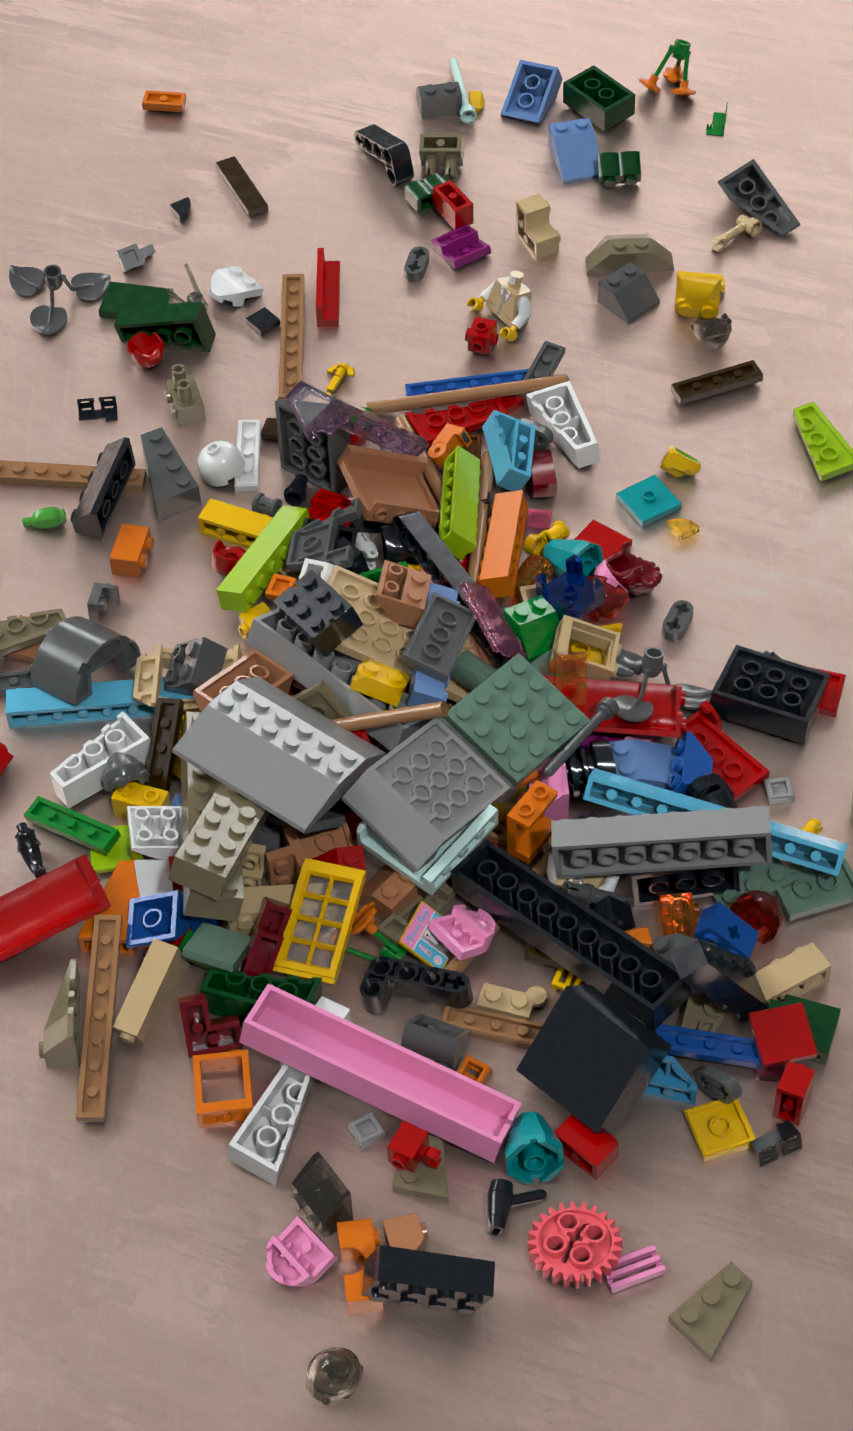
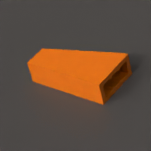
(119, 890)

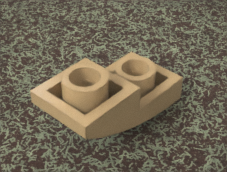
(254, 866)

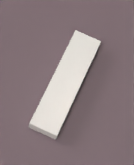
(249, 445)

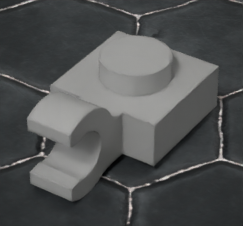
(132, 257)

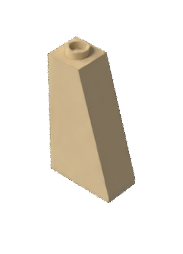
(150, 991)

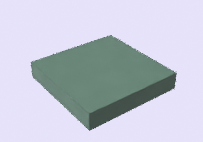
(216, 947)

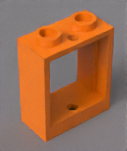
(226, 1111)

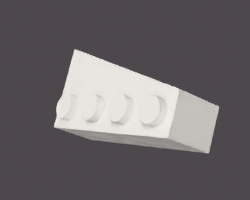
(562, 413)
(83, 772)
(270, 1127)

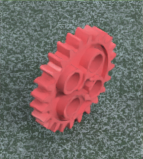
(552, 1233)

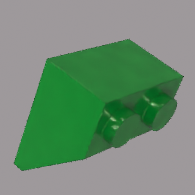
(534, 625)

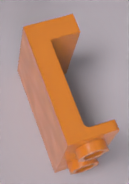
(526, 823)

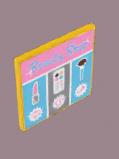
(421, 941)

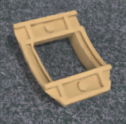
(149, 675)

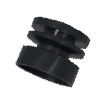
(581, 765)

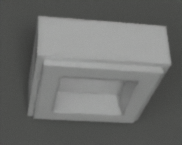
(779, 790)
(366, 1130)

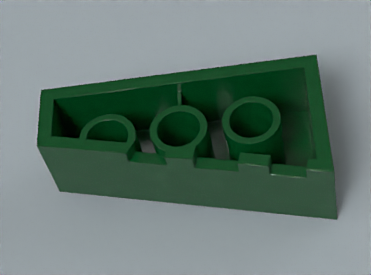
(175, 323)

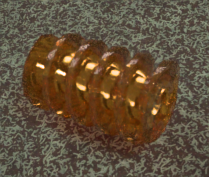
(530, 568)

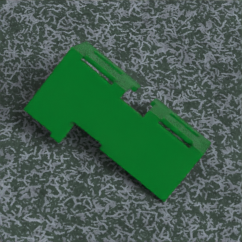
(718, 126)

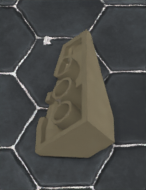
(62, 1030)

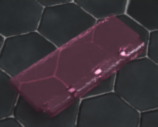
(491, 619)

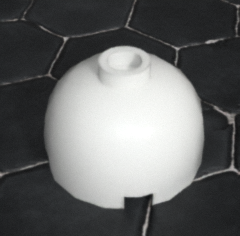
(220, 463)

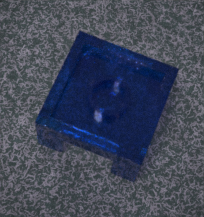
(571, 592)

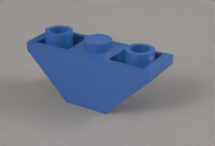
(689, 763)

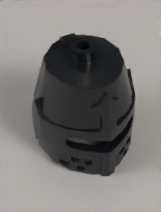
(393, 547)
(719, 791)

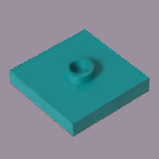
(648, 500)

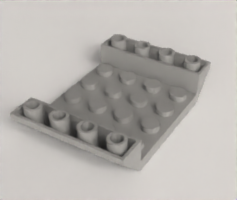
(427, 791)

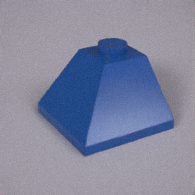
(156, 917)

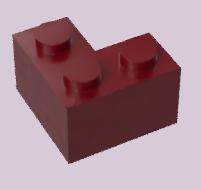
(207, 1034)

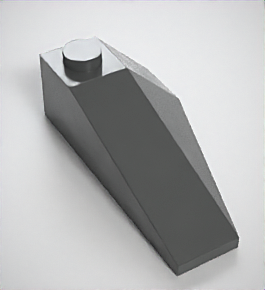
(756, 195)

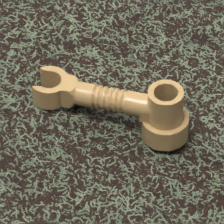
(744, 224)

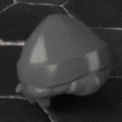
(121, 770)

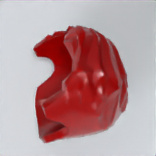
(146, 349)
(225, 558)

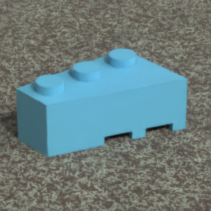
(510, 449)

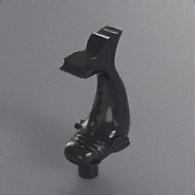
(29, 850)

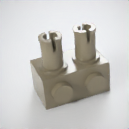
(441, 151)
(184, 397)

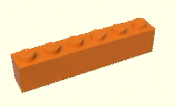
(503, 543)

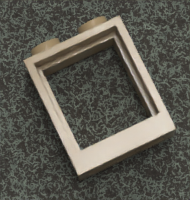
(592, 635)

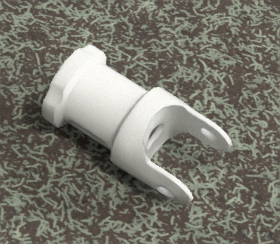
(367, 548)

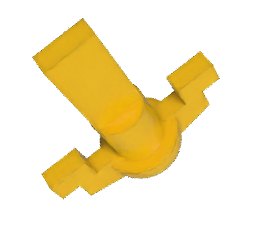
(341, 370)

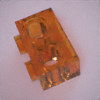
(575, 677)
(675, 922)

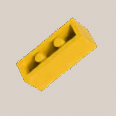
(231, 523)

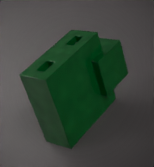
(822, 1022)

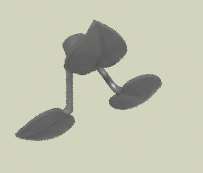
(46, 319)
(651, 665)

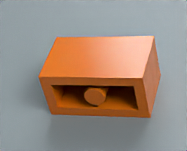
(131, 550)

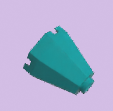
(559, 550)
(533, 1150)

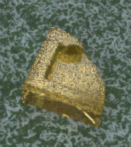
(682, 528)

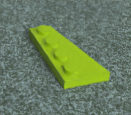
(825, 445)

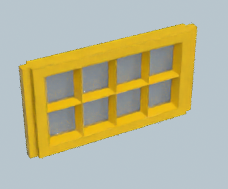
(320, 920)

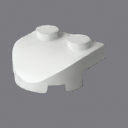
(233, 285)

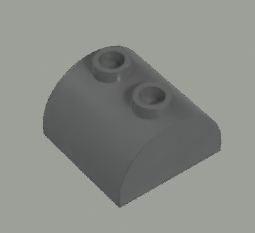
(435, 1039)

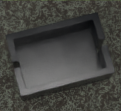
(313, 608)

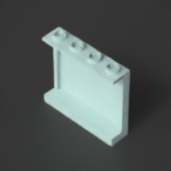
(448, 856)

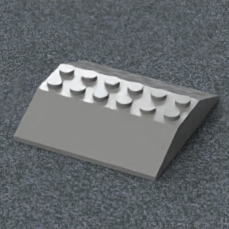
(276, 751)

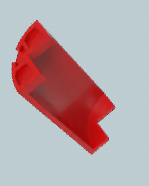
(665, 698)
(49, 905)

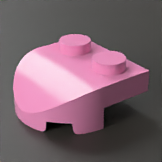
(464, 931)
(298, 1255)

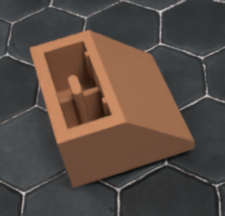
(403, 593)

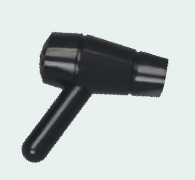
(501, 1199)

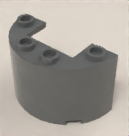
(73, 653)

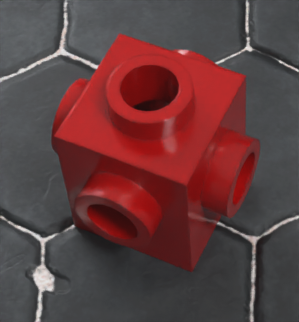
(482, 335)

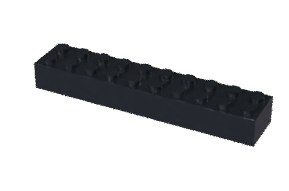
(571, 934)

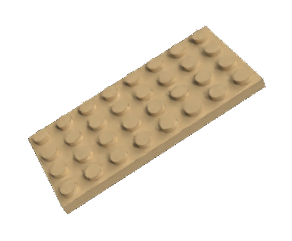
(381, 637)

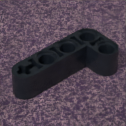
(387, 149)
(415, 981)

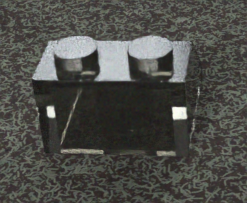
(321, 1196)

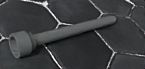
(605, 709)

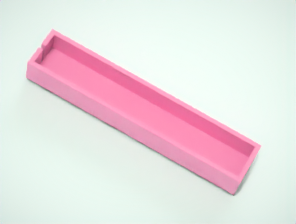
(380, 1072)

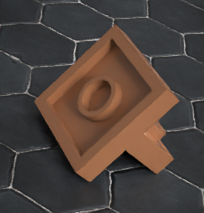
(285, 863)

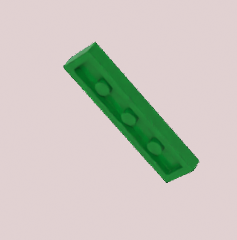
(72, 825)

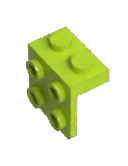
(120, 851)

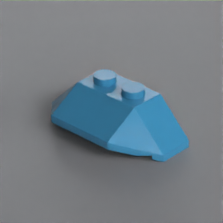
(672, 1083)

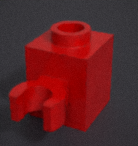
(410, 1147)

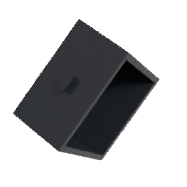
(593, 1058)

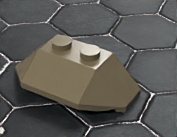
(619, 250)

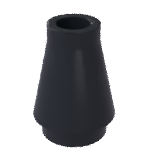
(296, 491)

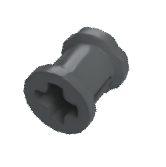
(260, 501)

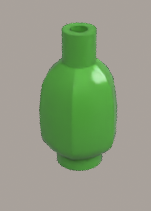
(46, 518)

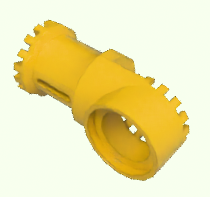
(557, 531)

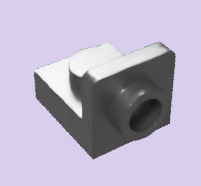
(99, 597)

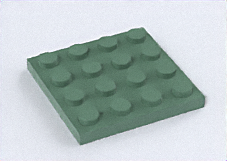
(517, 719)

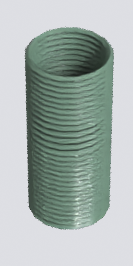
(471, 670)

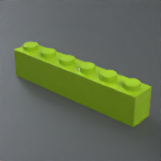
(460, 502)
(260, 561)

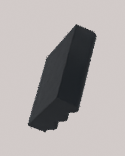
(262, 321)

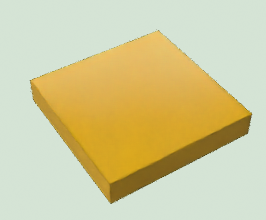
(719, 1129)

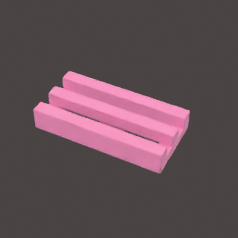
(630, 1258)

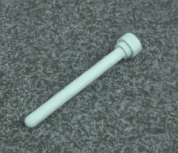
(467, 111)

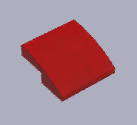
(325, 502)

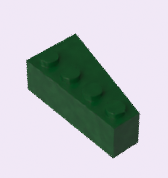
(236, 993)

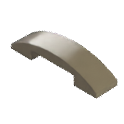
(395, 924)

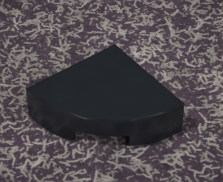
(181, 208)

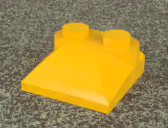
(697, 294)
(380, 681)

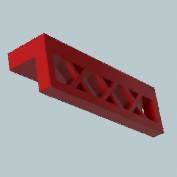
(327, 291)

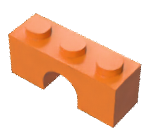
(356, 1243)

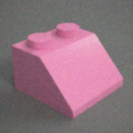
(560, 806)

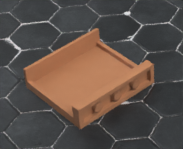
(388, 484)

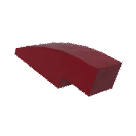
(543, 474)
(266, 937)

